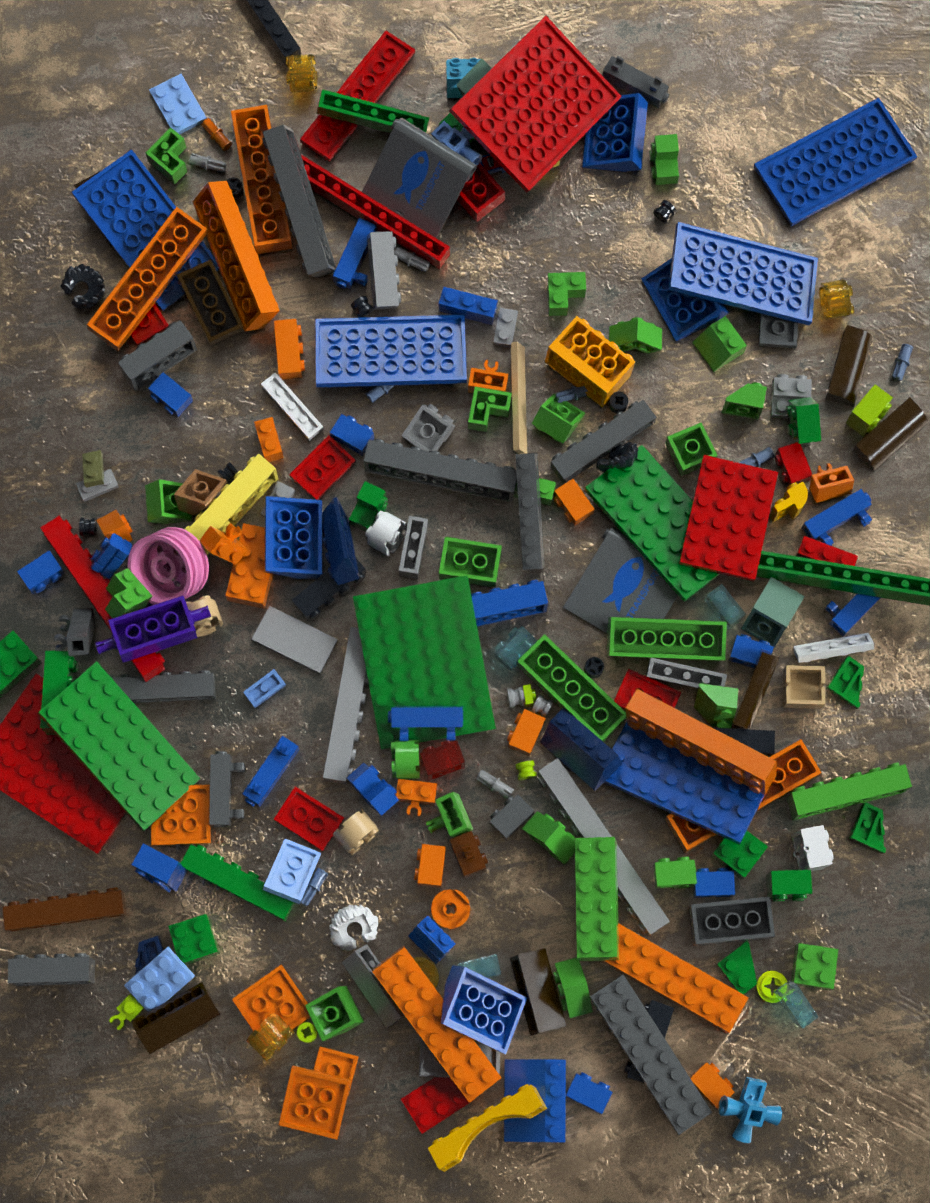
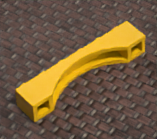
(451, 1149)

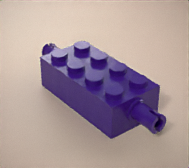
(152, 629)

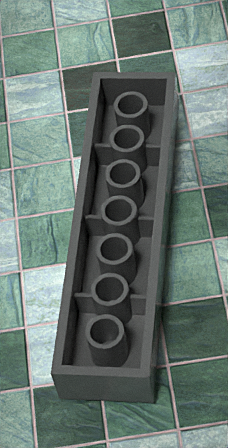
(299, 201)
(440, 470)

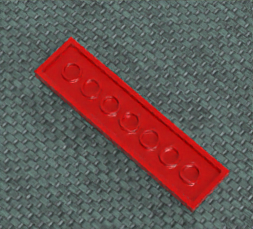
(365, 83)

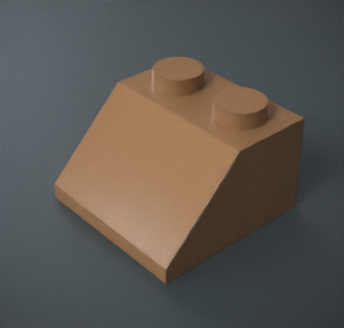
(198, 491)

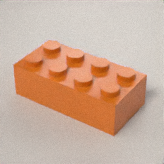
(248, 579)

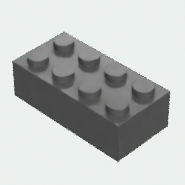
(157, 355)
(731, 921)
(51, 971)

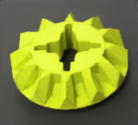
(764, 980)

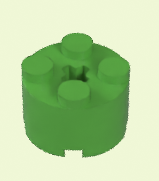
(406, 759)

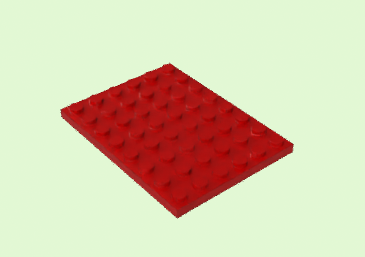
(535, 104)
(50, 778)

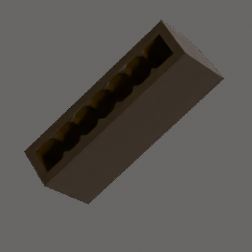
(849, 366)
(891, 434)
(755, 689)
(536, 982)
(175, 1018)

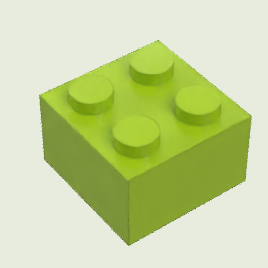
(870, 411)

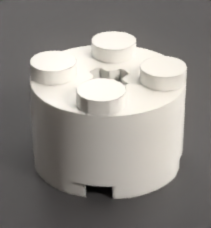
(386, 533)

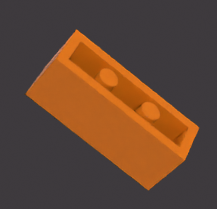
(289, 349)

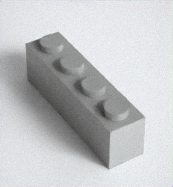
(383, 270)
(683, 674)
(360, 968)

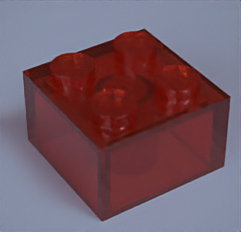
(442, 759)

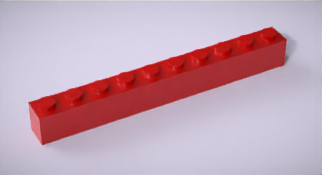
(368, 209)
(92, 583)

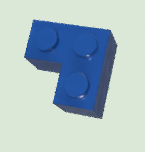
(375, 792)

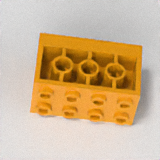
(589, 360)

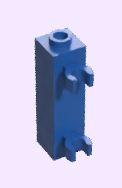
(353, 257)
(837, 515)
(851, 613)
(426, 717)
(270, 772)

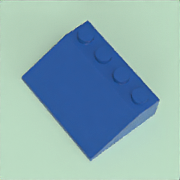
(618, 136)
(680, 311)
(293, 537)
(481, 1008)
(550, 1081)

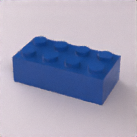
(510, 603)
(159, 868)

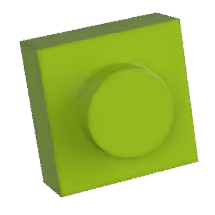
(530, 695)

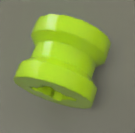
(526, 770)
(310, 1033)

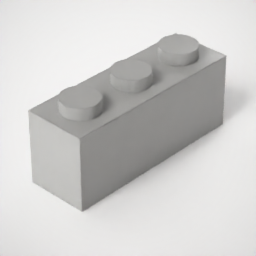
(413, 547)

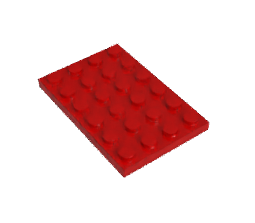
(728, 518)

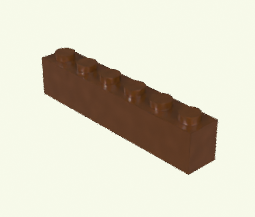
(64, 910)

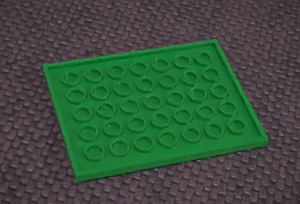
(424, 652)

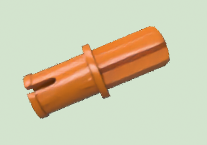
(216, 134)

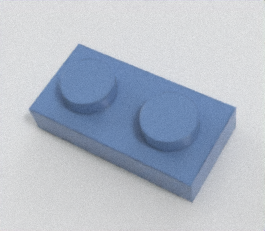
(264, 688)

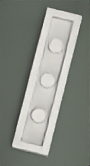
(292, 406)
(833, 647)

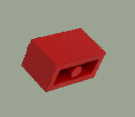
(793, 464)

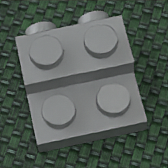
(787, 389)
(429, 428)

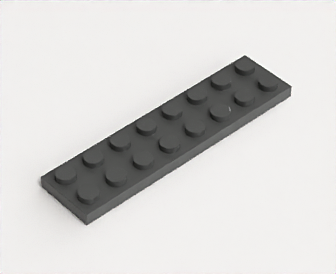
(650, 1054)

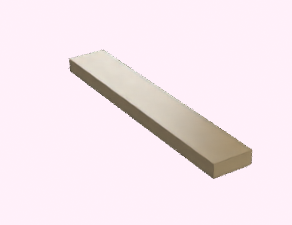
(518, 398)

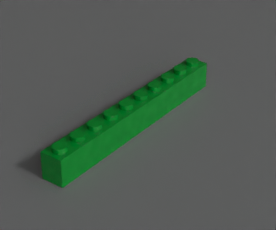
(844, 578)

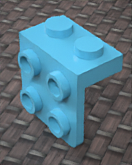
(456, 70)

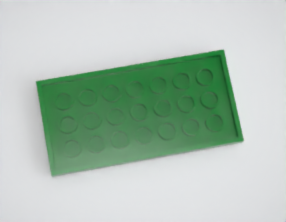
(653, 517)
(119, 746)

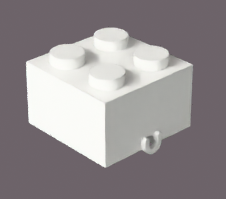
(812, 848)

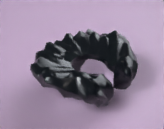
(88, 275)
(620, 457)

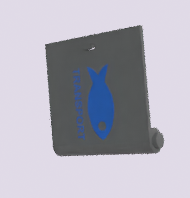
(418, 177)
(619, 585)

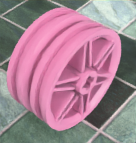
(176, 561)

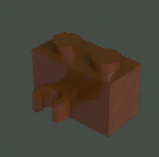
(468, 854)

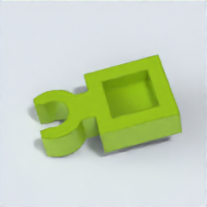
(128, 1009)

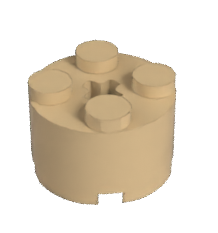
(206, 625)
(355, 832)

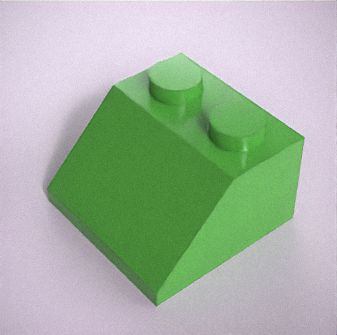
(720, 344)
(746, 401)
(558, 418)
(162, 503)
(717, 704)
(334, 1013)

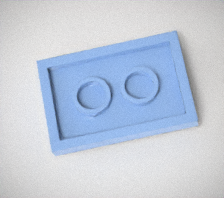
(178, 104)
(292, 871)
(159, 980)

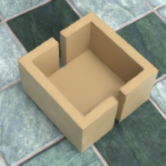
(802, 687)

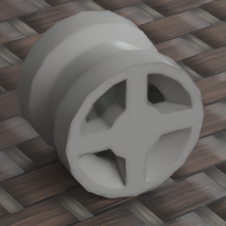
(516, 697)
(542, 706)

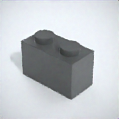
(511, 816)

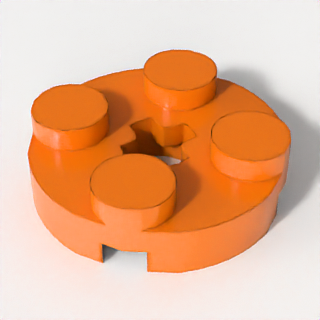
(439, 909)

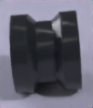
(236, 184)
(665, 211)
(362, 307)
(618, 406)
(228, 473)
(88, 527)
(595, 664)

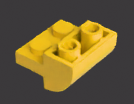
(791, 503)

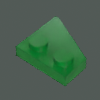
(847, 681)
(869, 828)
(739, 968)

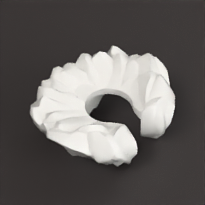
(348, 915)

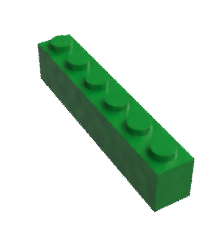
(365, 112)
(234, 881)

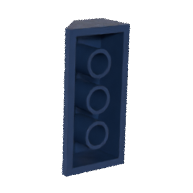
(339, 543)
(580, 749)

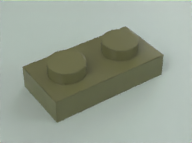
(93, 468)

